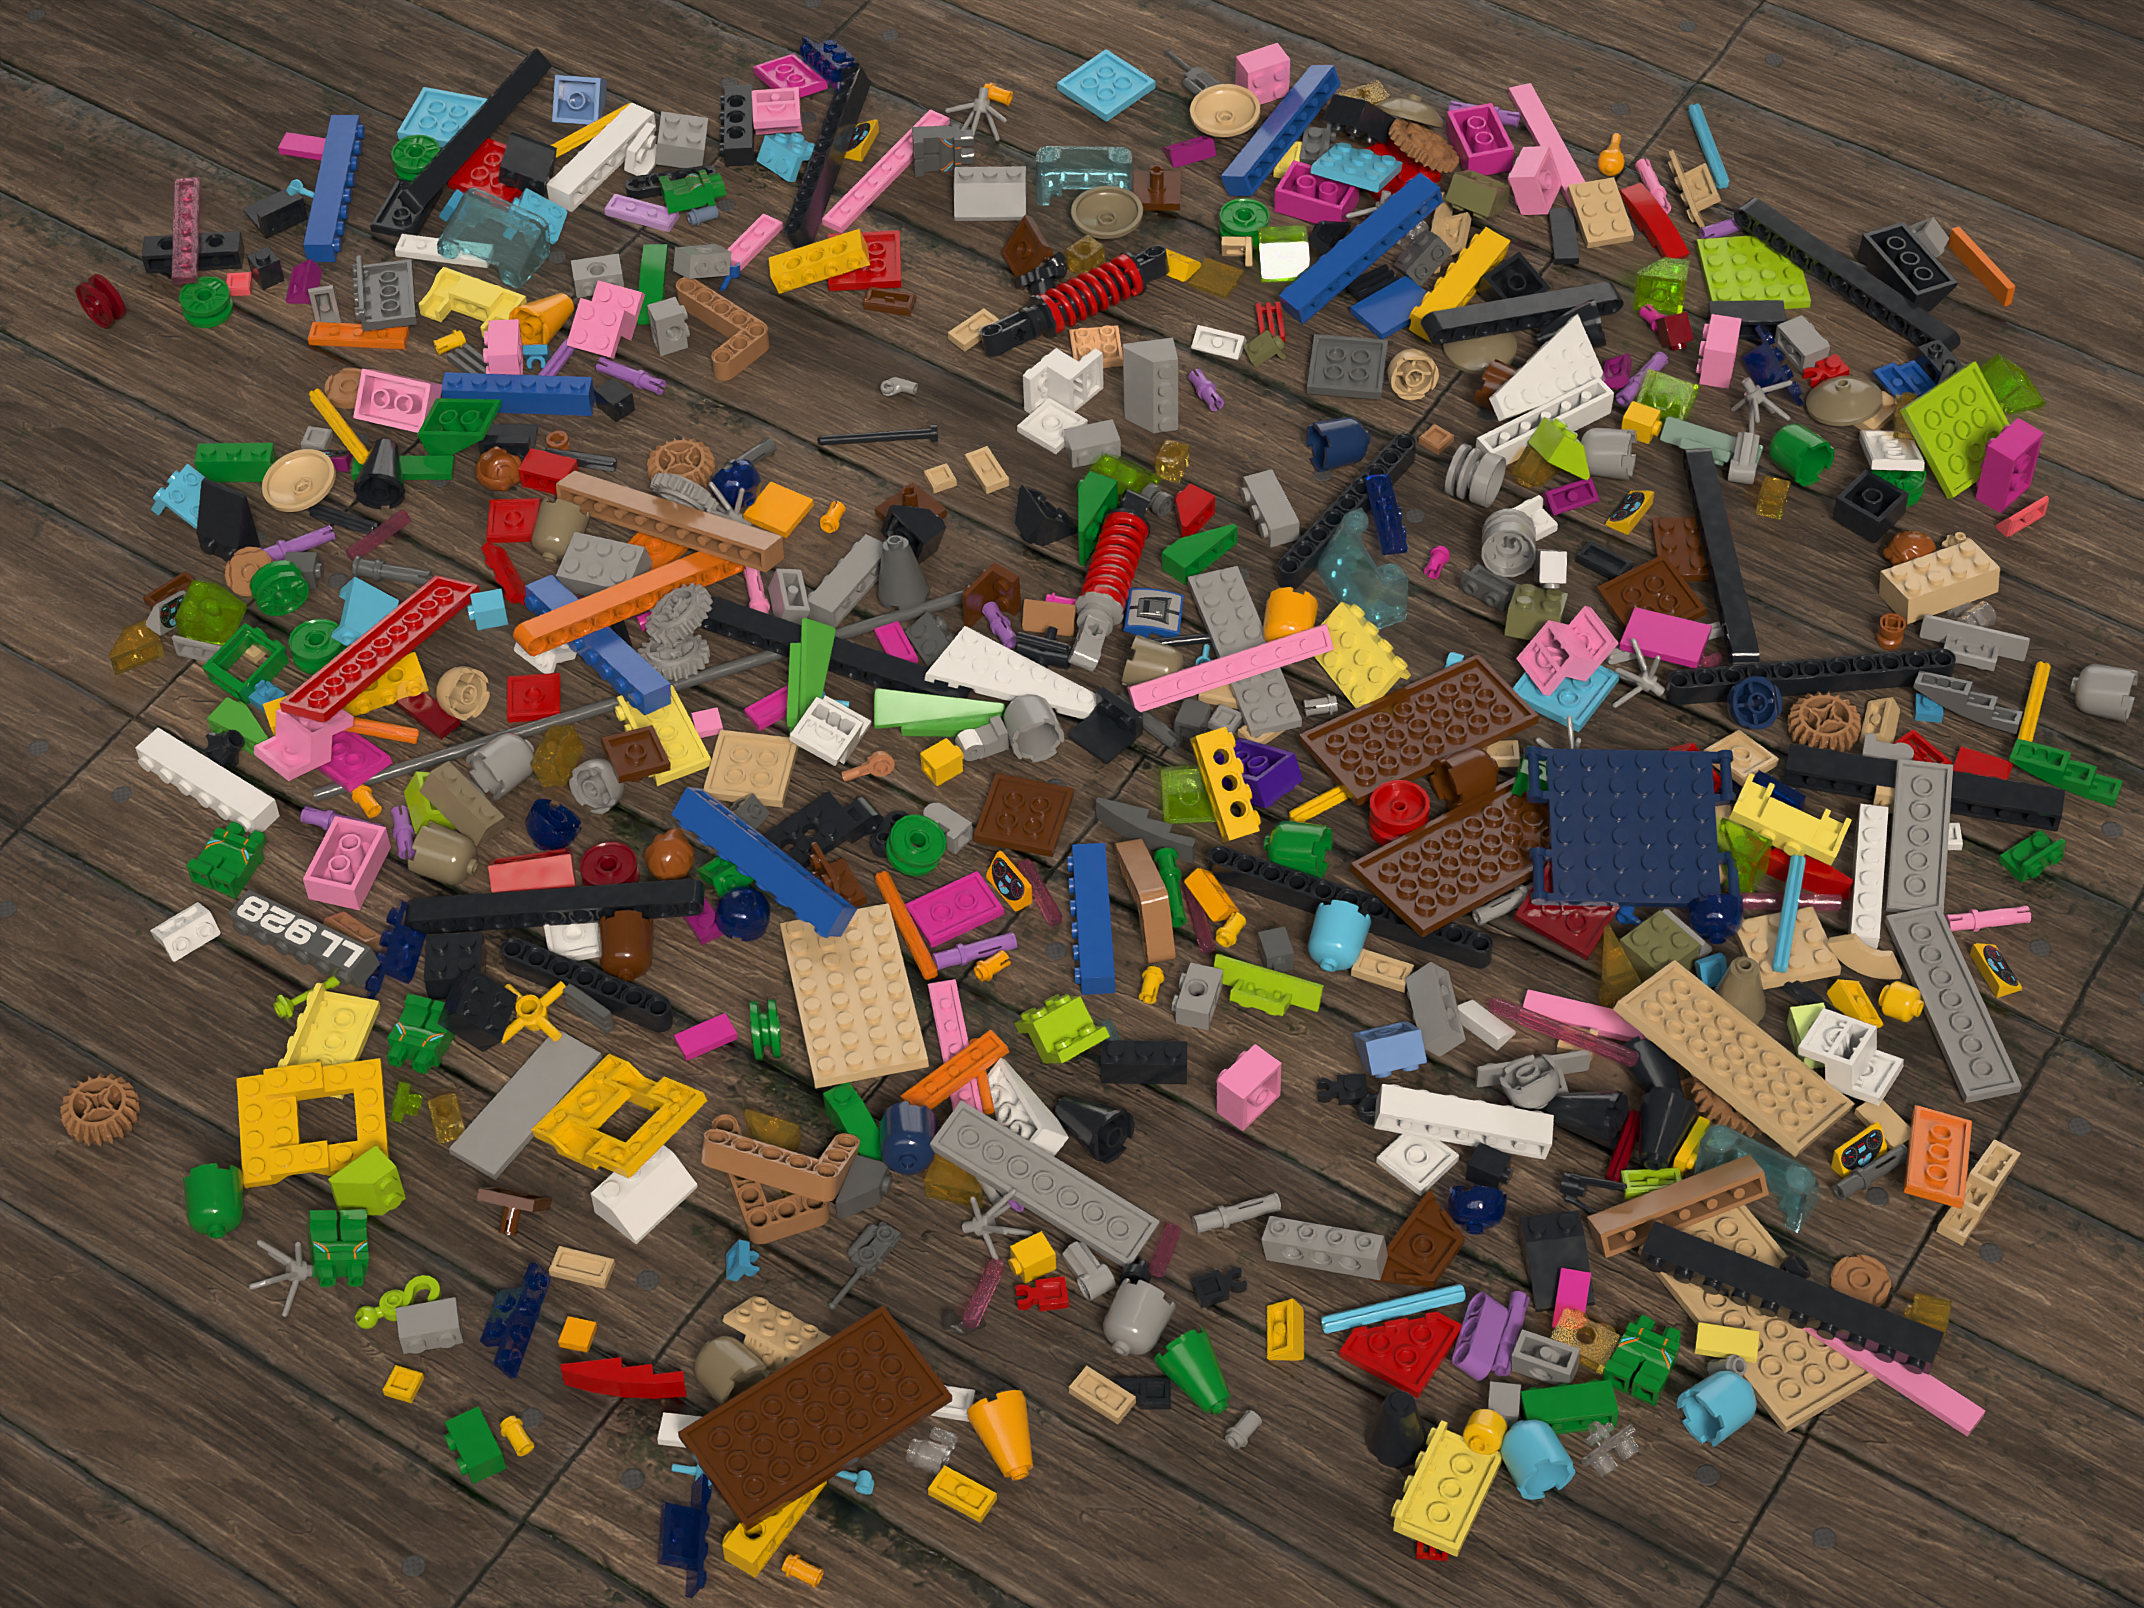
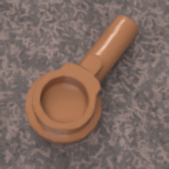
(878, 764)

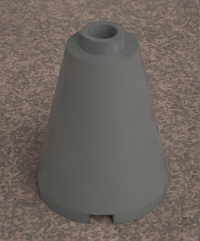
(900, 576)

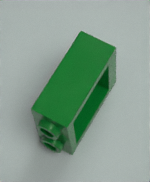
(232, 650)

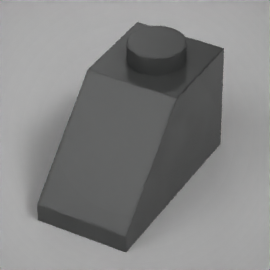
(863, 1186)

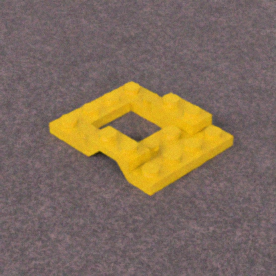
(271, 1119)
(575, 1119)

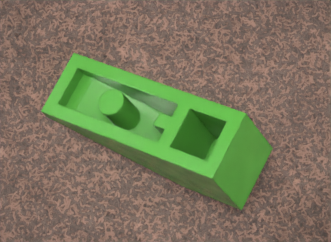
(238, 717)

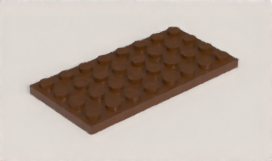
(1416, 725)
(1457, 859)
(814, 1417)

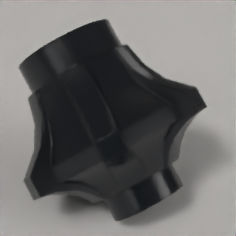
(224, 747)

